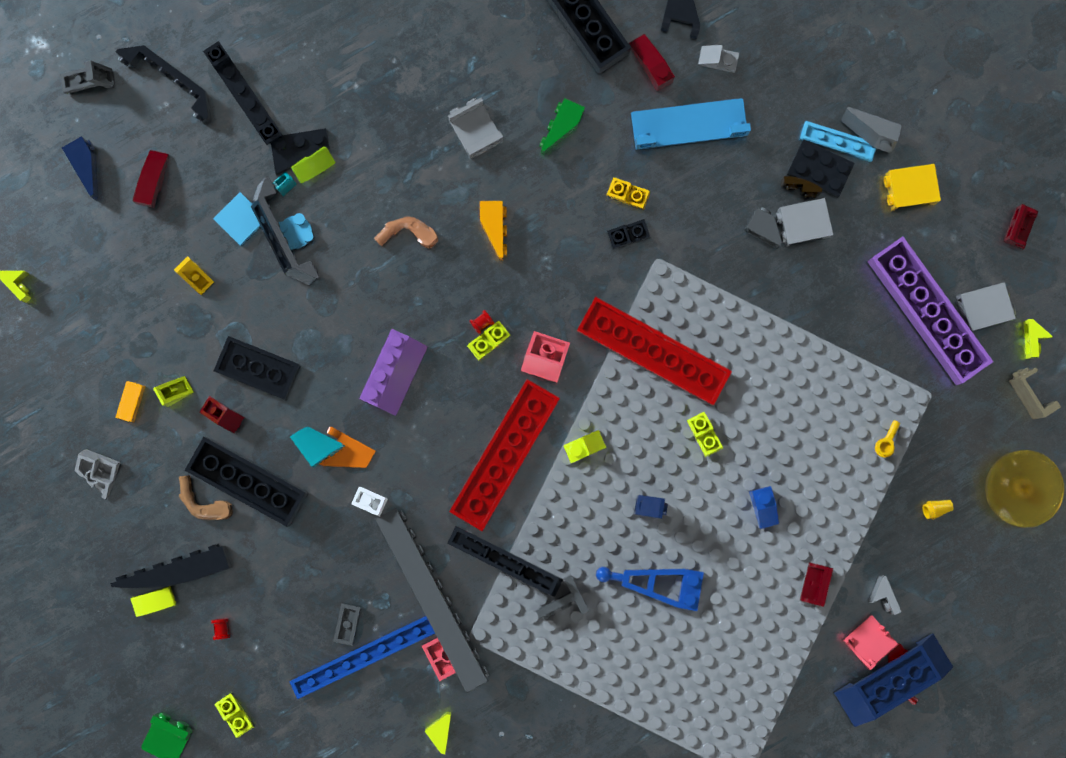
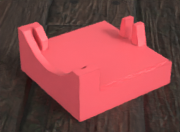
(870, 642)
(438, 659)

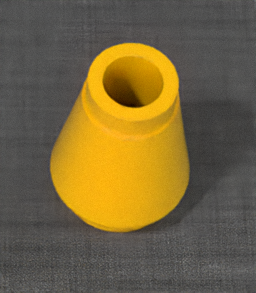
(935, 509)

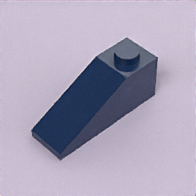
(83, 160)

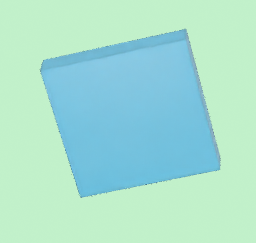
(238, 219)

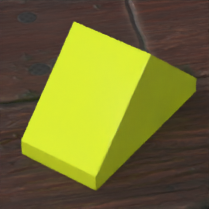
(173, 391)
(439, 732)

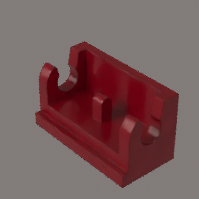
(1021, 226)
(816, 584)

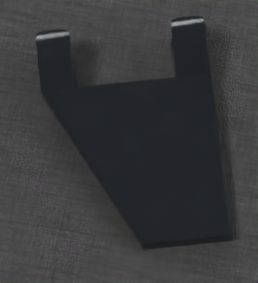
(684, 12)

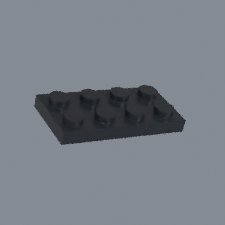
(256, 367)

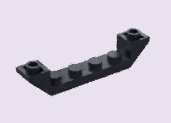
(133, 56)
(242, 93)
(303, 272)

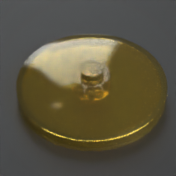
(1024, 488)

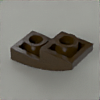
(806, 187)

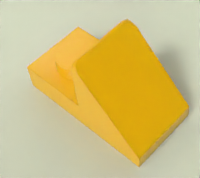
(194, 275)

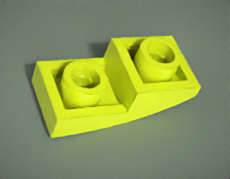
(488, 340)
(704, 434)
(153, 601)
(234, 715)

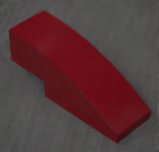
(151, 179)

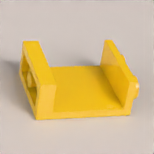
(912, 186)

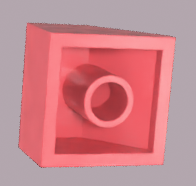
(545, 356)

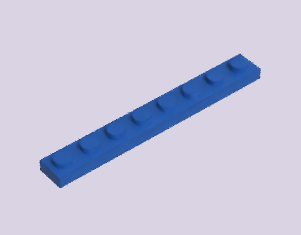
(361, 657)

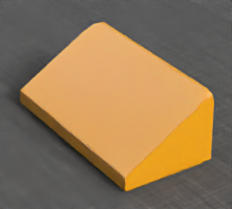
(130, 401)

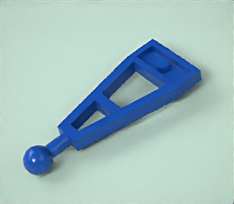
(689, 589)

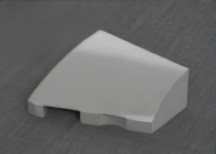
(97, 470)

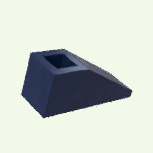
(650, 506)

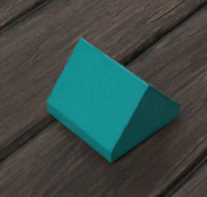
(284, 183)

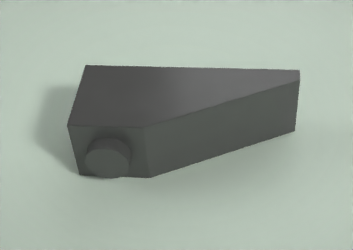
(873, 129)

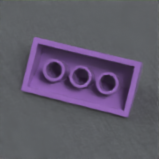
(393, 372)

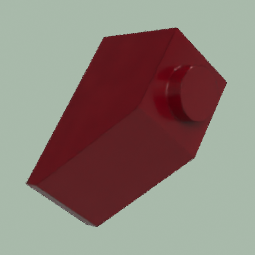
(221, 415)

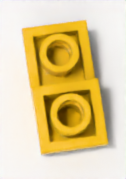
(628, 193)

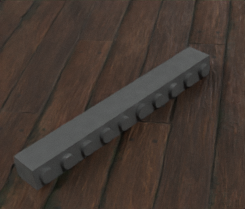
(432, 600)

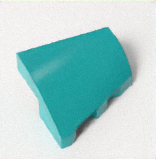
(315, 445)

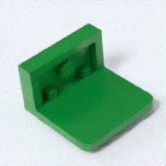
(166, 736)

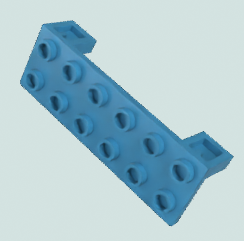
(689, 123)

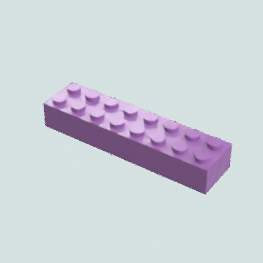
(930, 311)

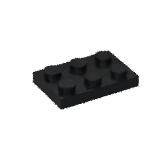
(821, 168)

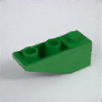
(566, 121)

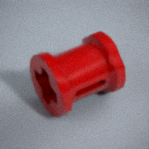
(481, 322)
(220, 628)

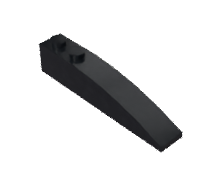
(505, 561)

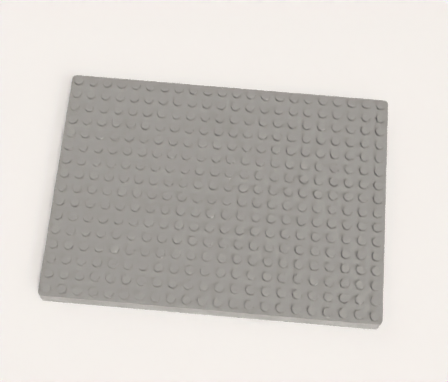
(787, 419)

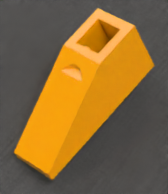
(492, 223)

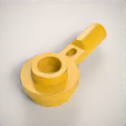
(885, 446)

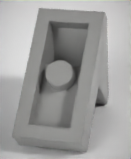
(717, 58)
(883, 590)

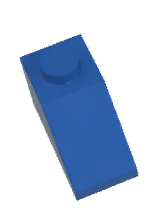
(764, 507)

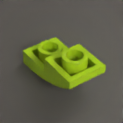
(313, 165)

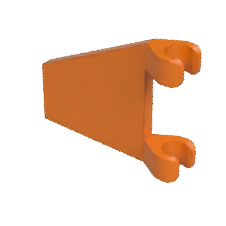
(351, 455)

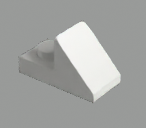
(369, 501)

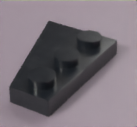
(293, 147)

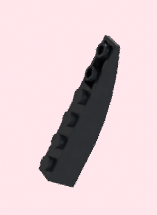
(180, 570)

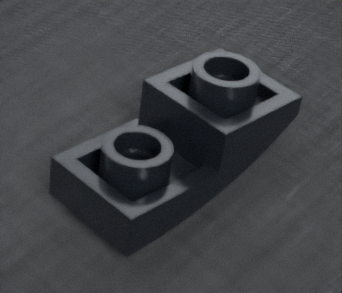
(629, 234)

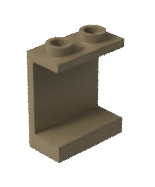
(1028, 397)

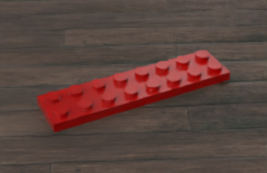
(654, 351)
(504, 455)

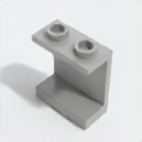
(474, 127)
(804, 222)
(986, 306)

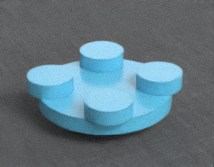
(296, 231)

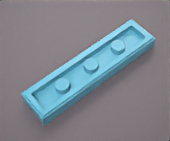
(837, 141)

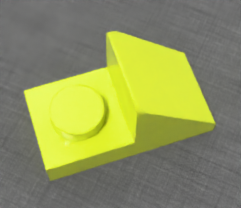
(13, 281)
(1033, 333)
(584, 446)

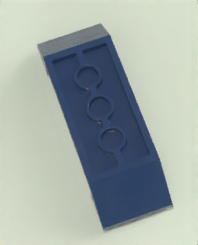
(895, 682)

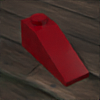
(652, 62)

